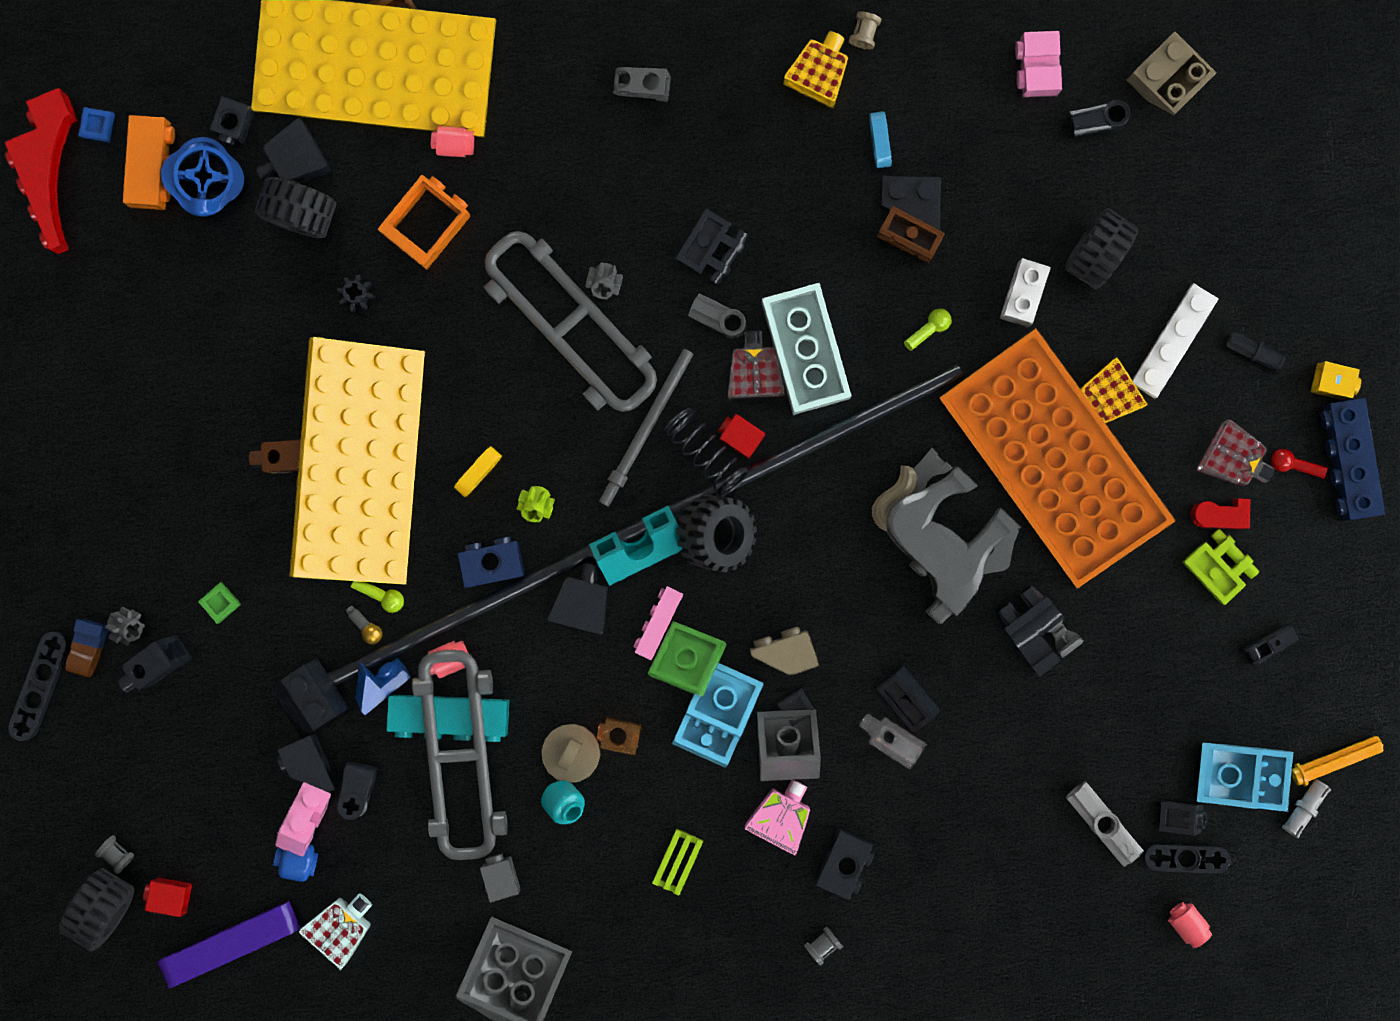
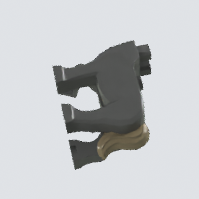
(935, 550)

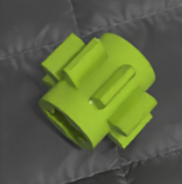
(535, 504)

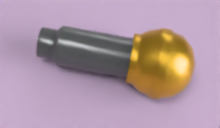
(370, 632)

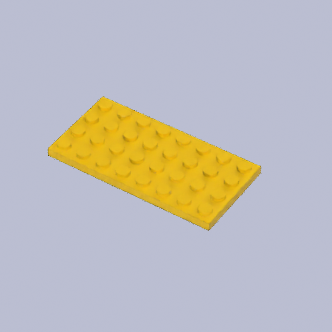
(373, 64)
(357, 462)

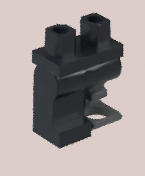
(1032, 623)

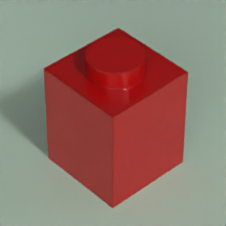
(741, 435)
(167, 896)

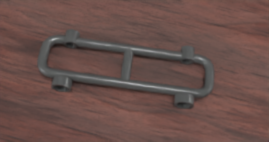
(598, 393)
(478, 683)

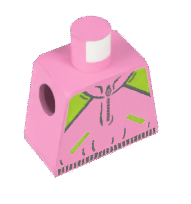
(781, 817)

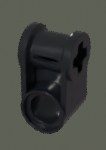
(357, 784)

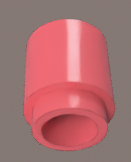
(452, 141)
(446, 668)
(1190, 924)

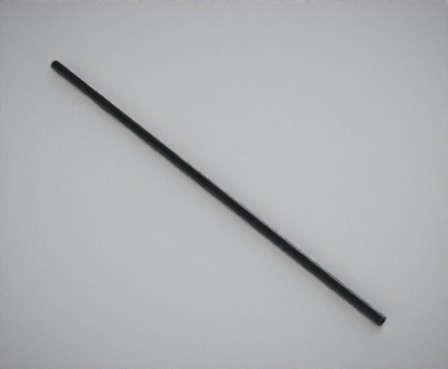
(638, 528)

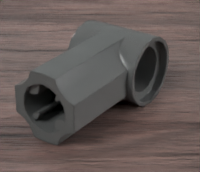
(715, 315)

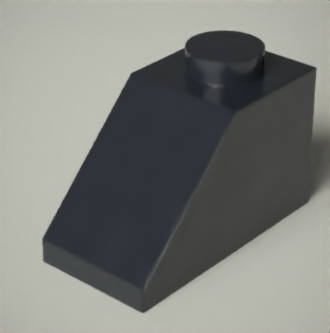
(307, 763)

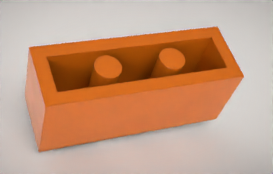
(145, 154)

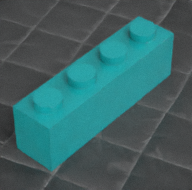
(451, 717)

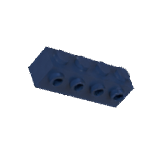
(1352, 459)

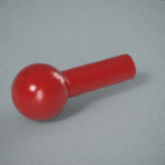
(1284, 460)

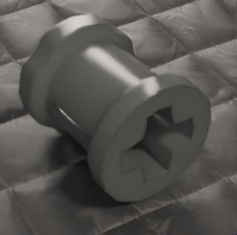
(114, 854)
(823, 946)

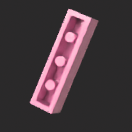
(659, 622)

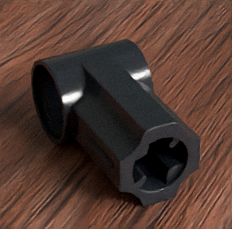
(1096, 118)

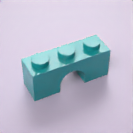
(623, 559)

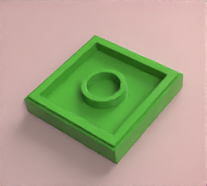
(687, 659)

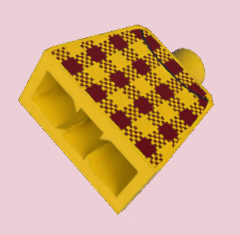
(819, 70)
(1113, 392)

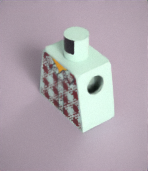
(339, 929)

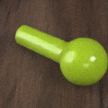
(938, 320)
(390, 600)

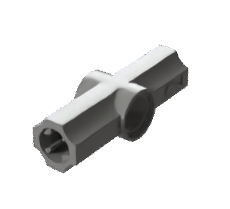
(1116, 837)

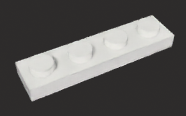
(1174, 340)

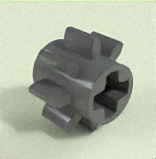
(604, 281)
(124, 626)

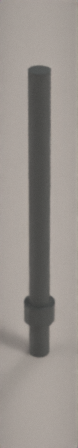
(618, 477)

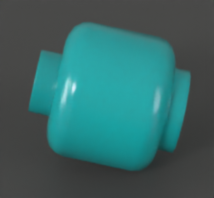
(563, 802)

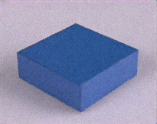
(96, 124)

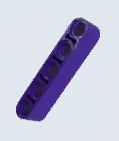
(229, 944)

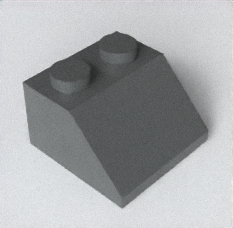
(788, 750)

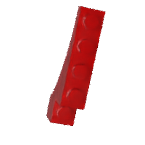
(37, 162)

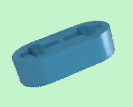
(880, 139)

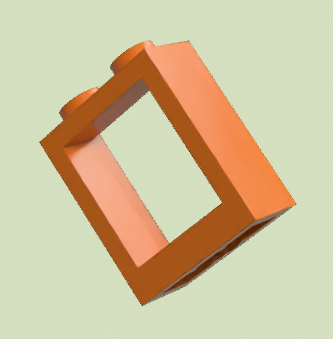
(436, 188)

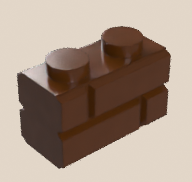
(910, 234)

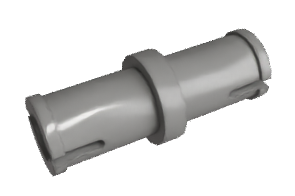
(1306, 808)

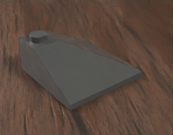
(513, 974)

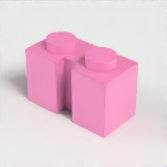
(1039, 64)
(302, 819)

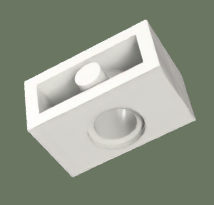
(1025, 292)

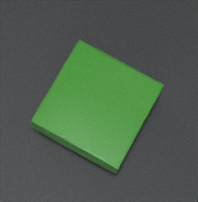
(219, 602)

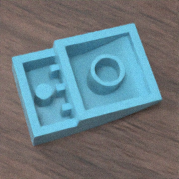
(719, 717)
(1245, 776)

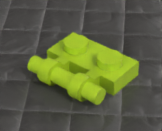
(1215, 573)

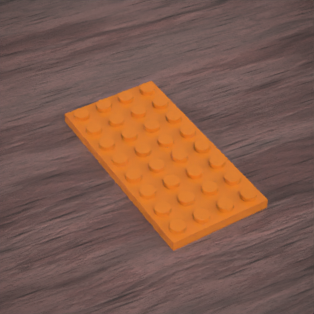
(1057, 458)

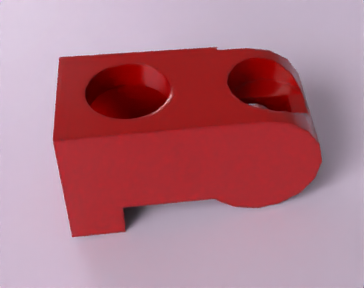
(1214, 516)

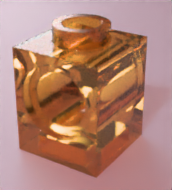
(632, 731)

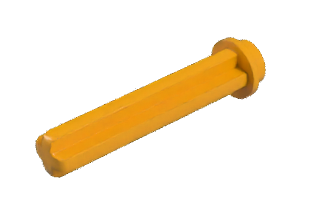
(1303, 773)

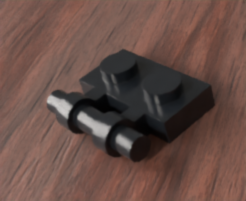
(703, 243)

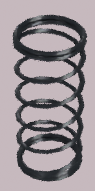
(733, 480)

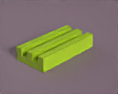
(667, 885)

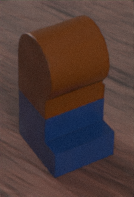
(86, 647)

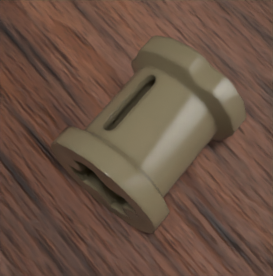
(865, 30)

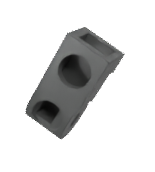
(642, 82)

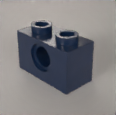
(473, 568)

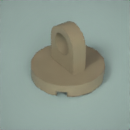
(571, 753)

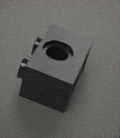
(843, 846)

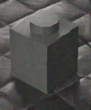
(500, 877)

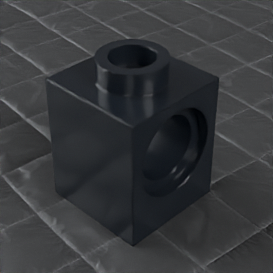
(227, 109)

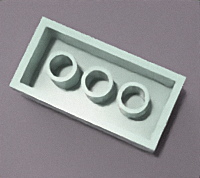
(806, 348)

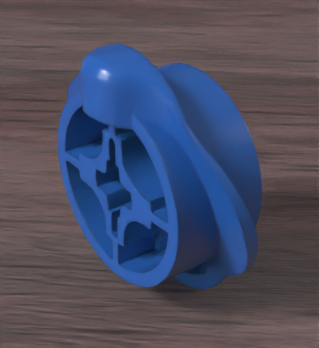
(204, 147)

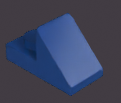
(374, 689)

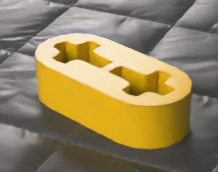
(477, 471)

